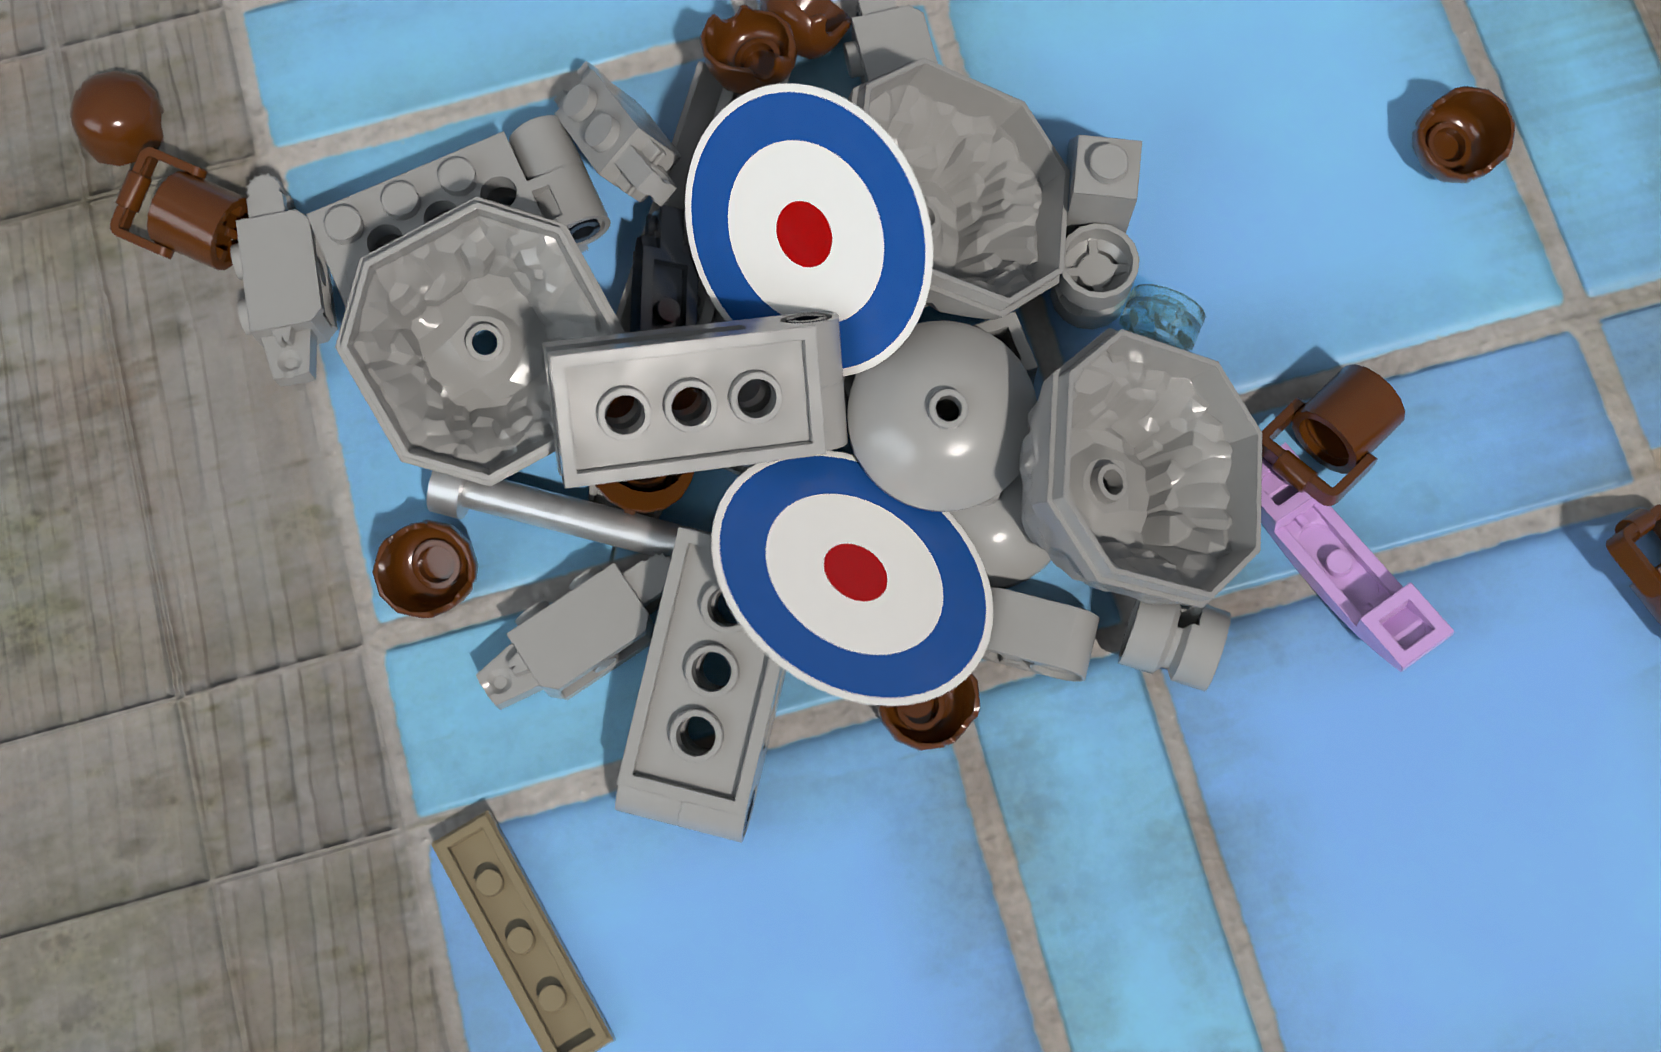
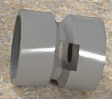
(1096, 276)
(1176, 639)

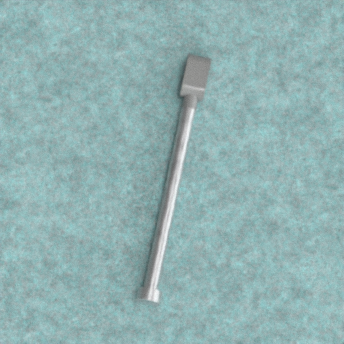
(1025, 630)

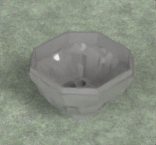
(987, 183)
(415, 327)
(1143, 472)

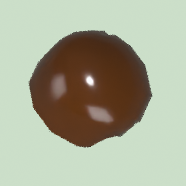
(814, 23)
(748, 49)
(116, 117)
(1463, 135)
(425, 569)
(935, 721)

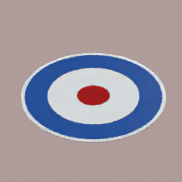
(810, 211)
(851, 581)

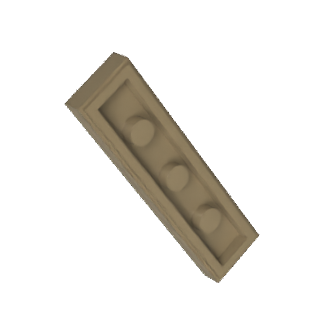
(521, 938)

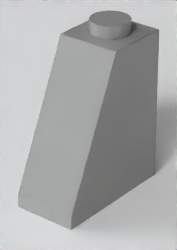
(1102, 181)

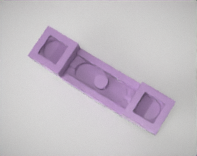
(1348, 575)

